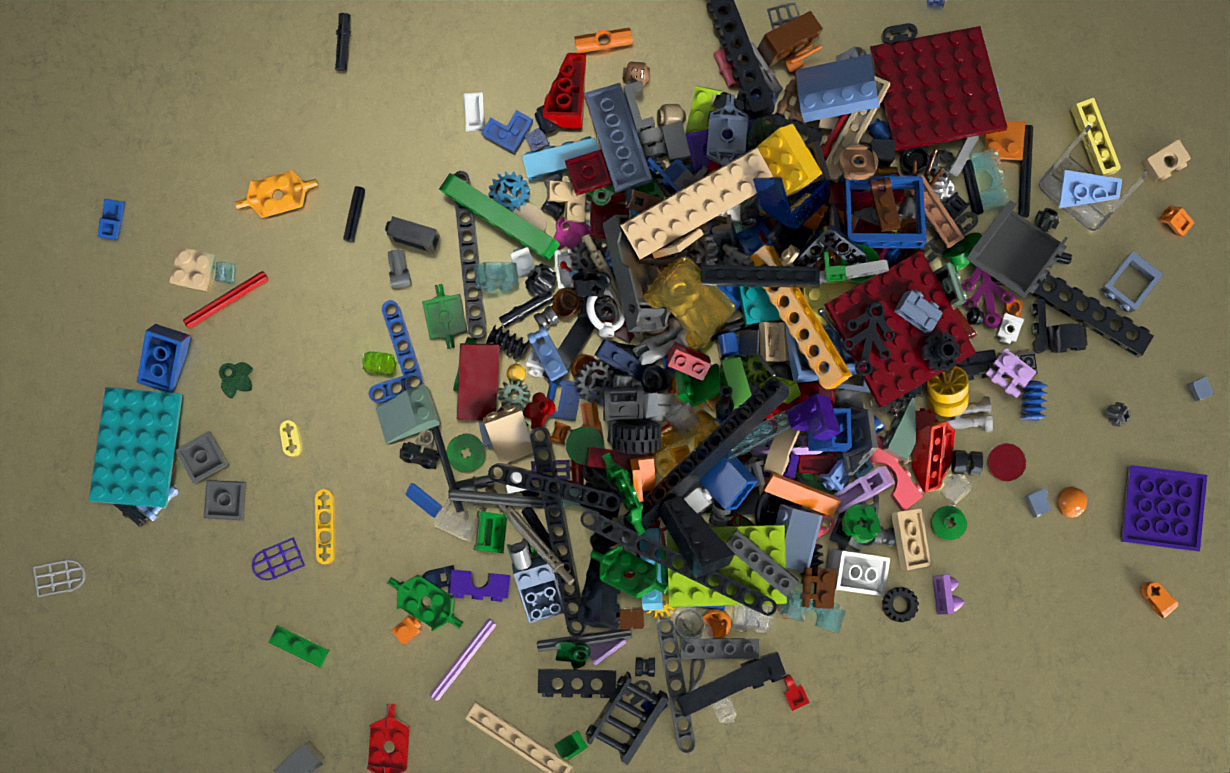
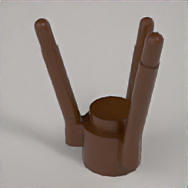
(914, 171)

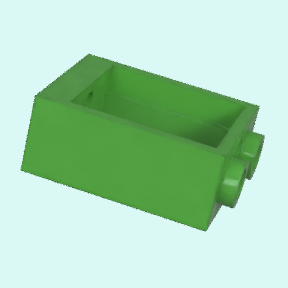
(734, 376)

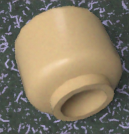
(670, 114)

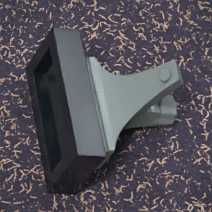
(839, 536)

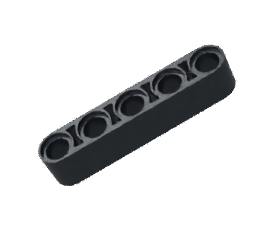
(723, 687)

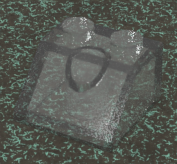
(459, 524)
(746, 618)

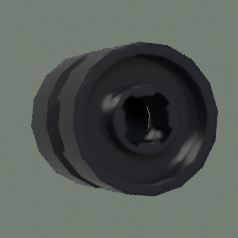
(960, 463)

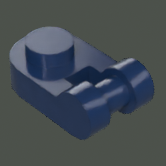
(434, 576)

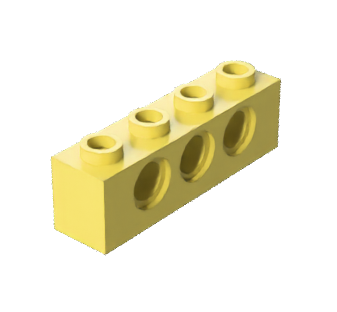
(1097, 139)

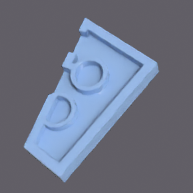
(1087, 188)

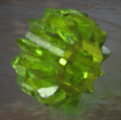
(378, 363)
(757, 373)

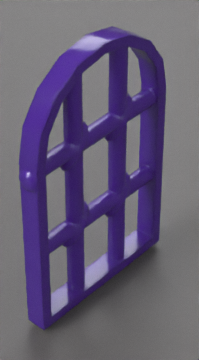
(267, 559)

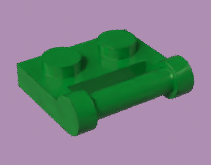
(494, 534)

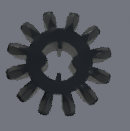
(540, 280)

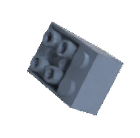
(539, 590)

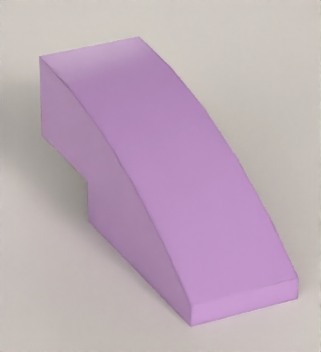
(864, 488)

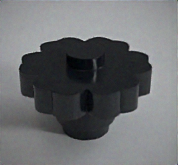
(940, 351)

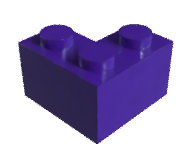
(815, 414)

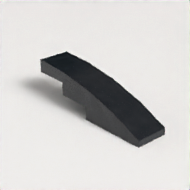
(573, 344)

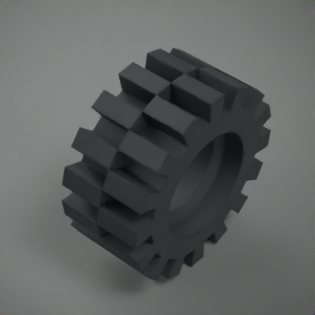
(911, 600)

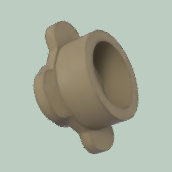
(422, 441)

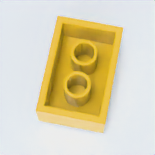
(789, 159)

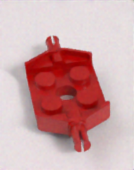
(388, 730)

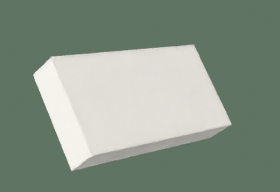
(474, 111)

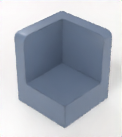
(1038, 502)

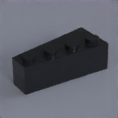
(694, 538)
(598, 599)

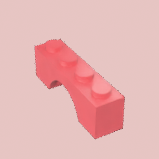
(904, 491)

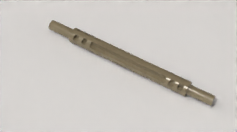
(602, 266)
(534, 540)

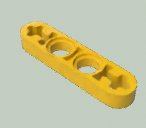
(327, 526)

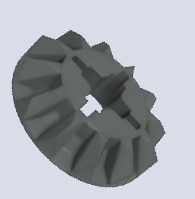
(946, 157)

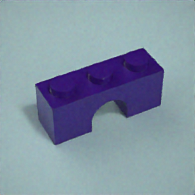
(495, 587)

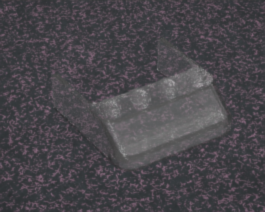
(1089, 215)

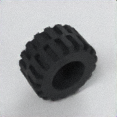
(636, 436)

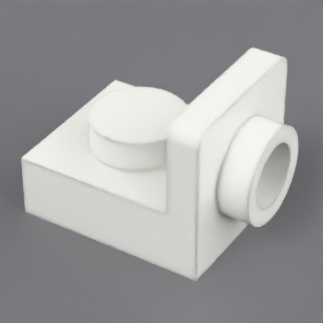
(523, 260)
(534, 365)

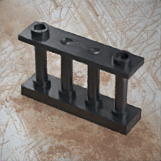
(636, 734)

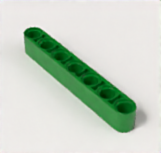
(499, 216)

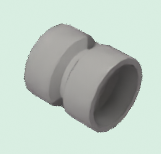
(651, 137)

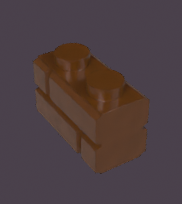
(630, 618)

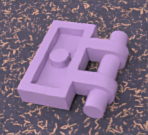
(1012, 367)

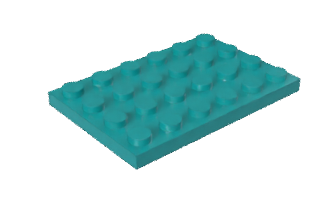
(135, 447)

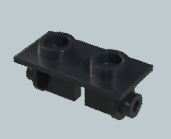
(411, 454)

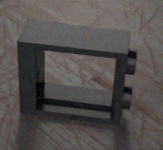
(412, 234)

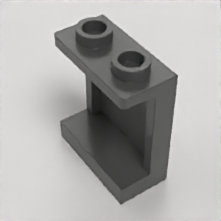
(630, 91)

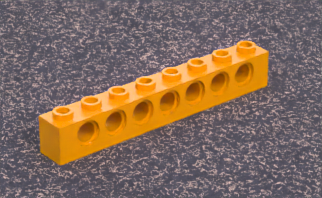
(838, 371)

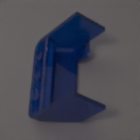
(791, 209)

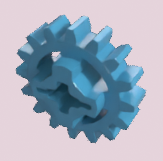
(516, 187)

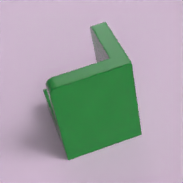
(571, 746)

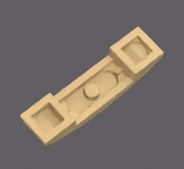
(780, 450)

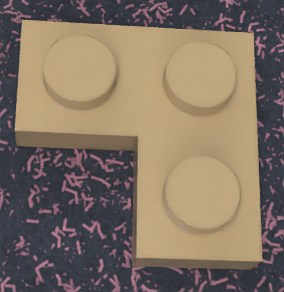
(564, 192)

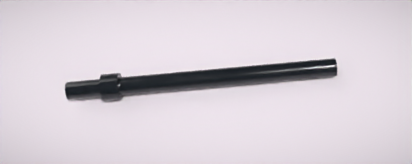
(446, 465)

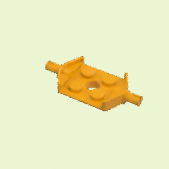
(261, 194)

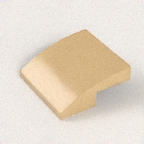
(773, 342)

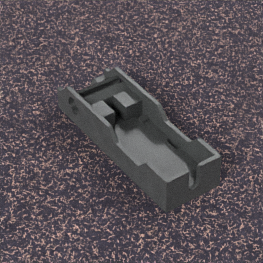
(633, 280)

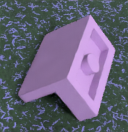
(602, 650)

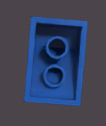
(162, 357)

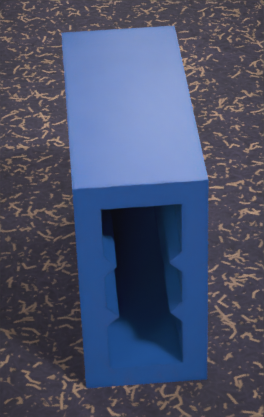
(729, 482)

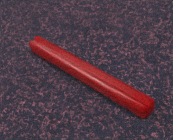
(225, 299)

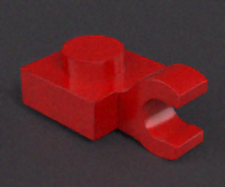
(795, 694)

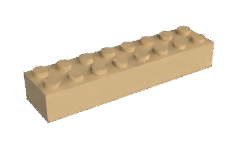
(695, 203)

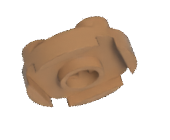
(858, 171)

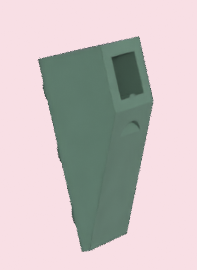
(902, 436)

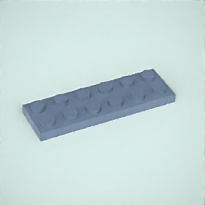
(618, 137)

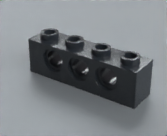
(546, 676)

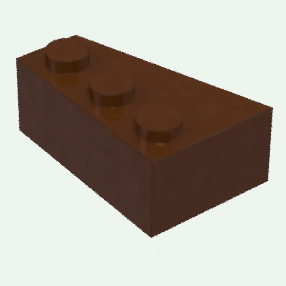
(789, 38)

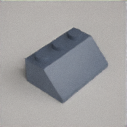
(800, 534)

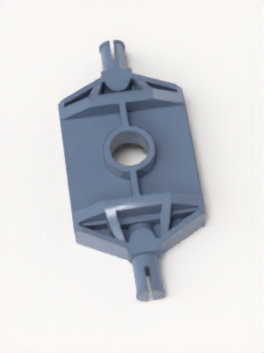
(727, 118)

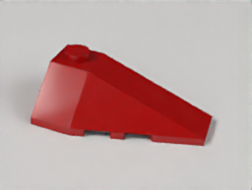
(566, 97)

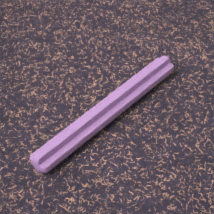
(463, 659)

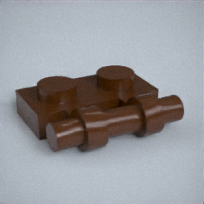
(824, 588)

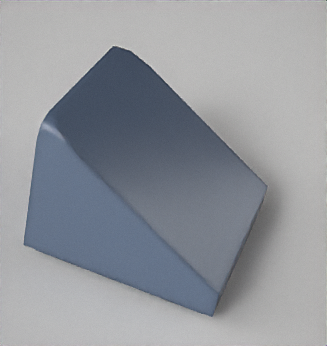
(1200, 388)

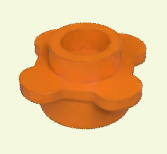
(1017, 307)

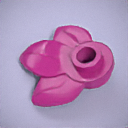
(570, 236)

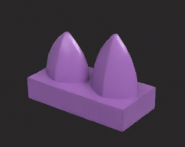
(945, 601)

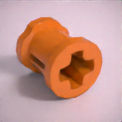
(560, 432)

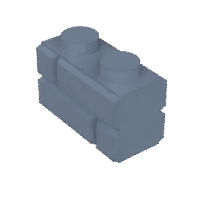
(918, 311)

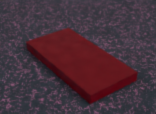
(477, 380)

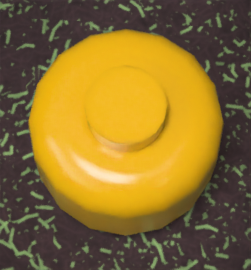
(516, 372)

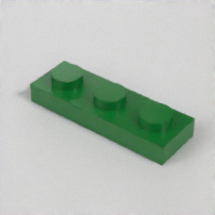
(299, 646)

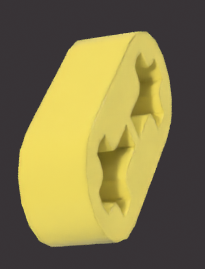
(295, 437)

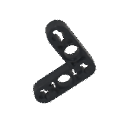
(826, 244)

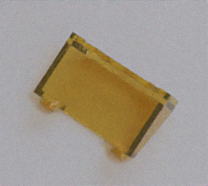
(695, 306)

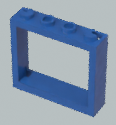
(880, 240)

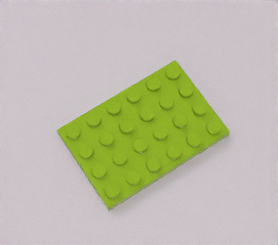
(690, 593)

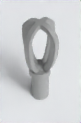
(694, 683)

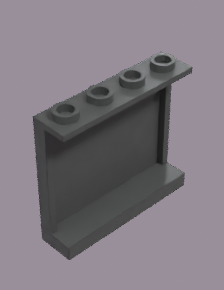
(1016, 251)

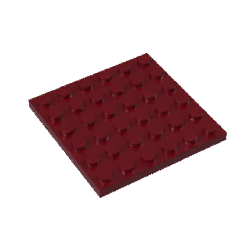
(938, 88)
(905, 366)

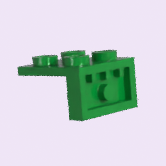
(698, 391)

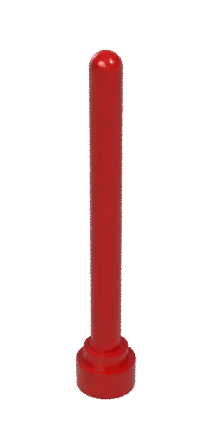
(826, 147)

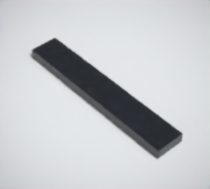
(760, 276)

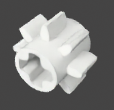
(943, 188)

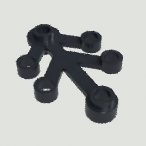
(870, 336)

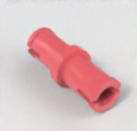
(725, 68)

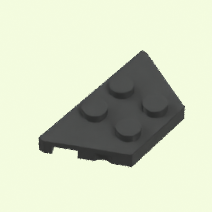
(863, 438)

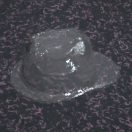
(692, 626)

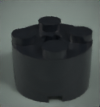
(1067, 336)

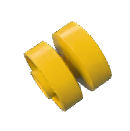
(948, 392)

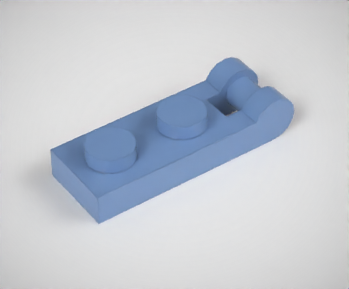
(548, 354)

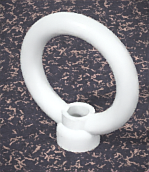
(605, 329)

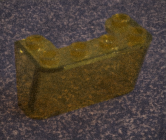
(670, 439)

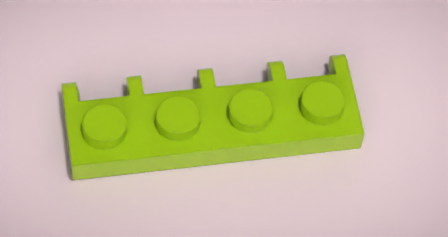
(700, 109)

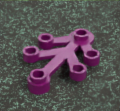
(988, 288)

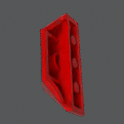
(933, 454)

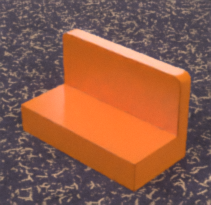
(643, 475)

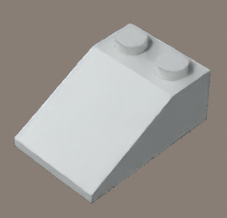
(859, 571)

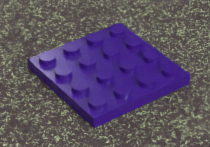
(1164, 508)

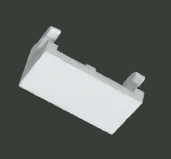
(563, 276)

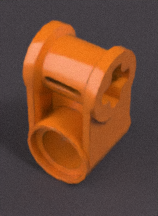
(1161, 600)

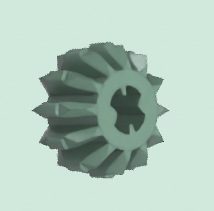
(508, 391)

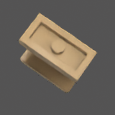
(508, 434)

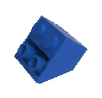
(840, 442)

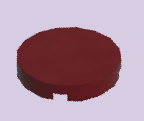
(1006, 462)

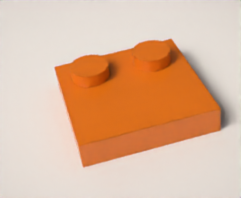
(1008, 143)

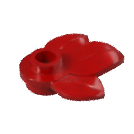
(539, 409)

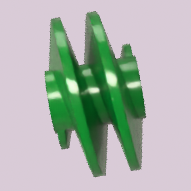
(957, 519)

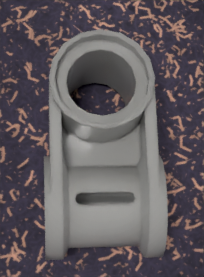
(520, 555)

